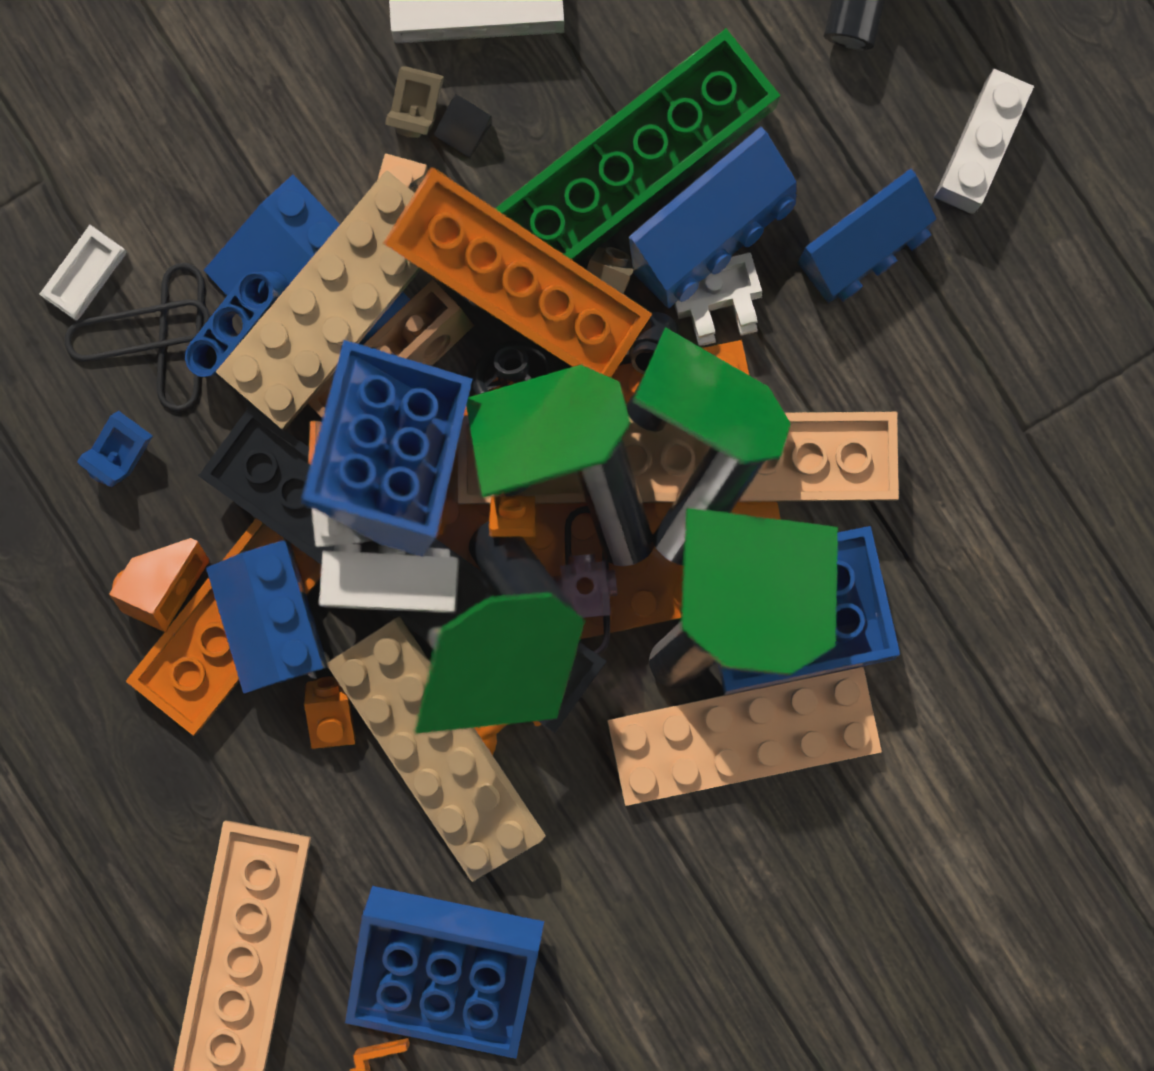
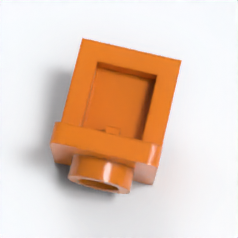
(328, 714)

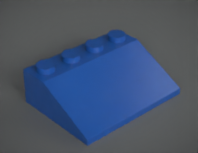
(283, 239)
(387, 447)
(862, 620)
(443, 971)

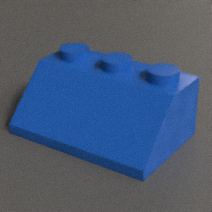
(869, 238)
(266, 616)

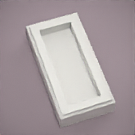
(83, 272)

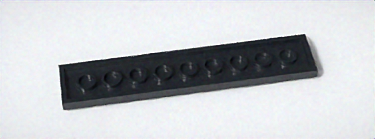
(267, 475)

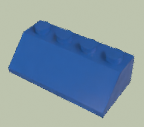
(713, 219)

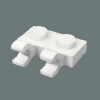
(732, 286)

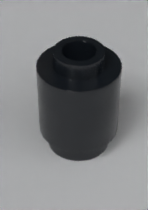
(647, 340)

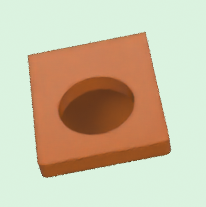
(513, 517)
(362, 1055)

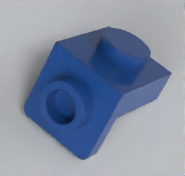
(115, 450)

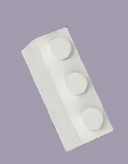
(984, 141)
(389, 580)

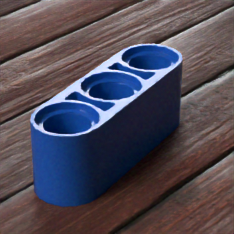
(219, 330)

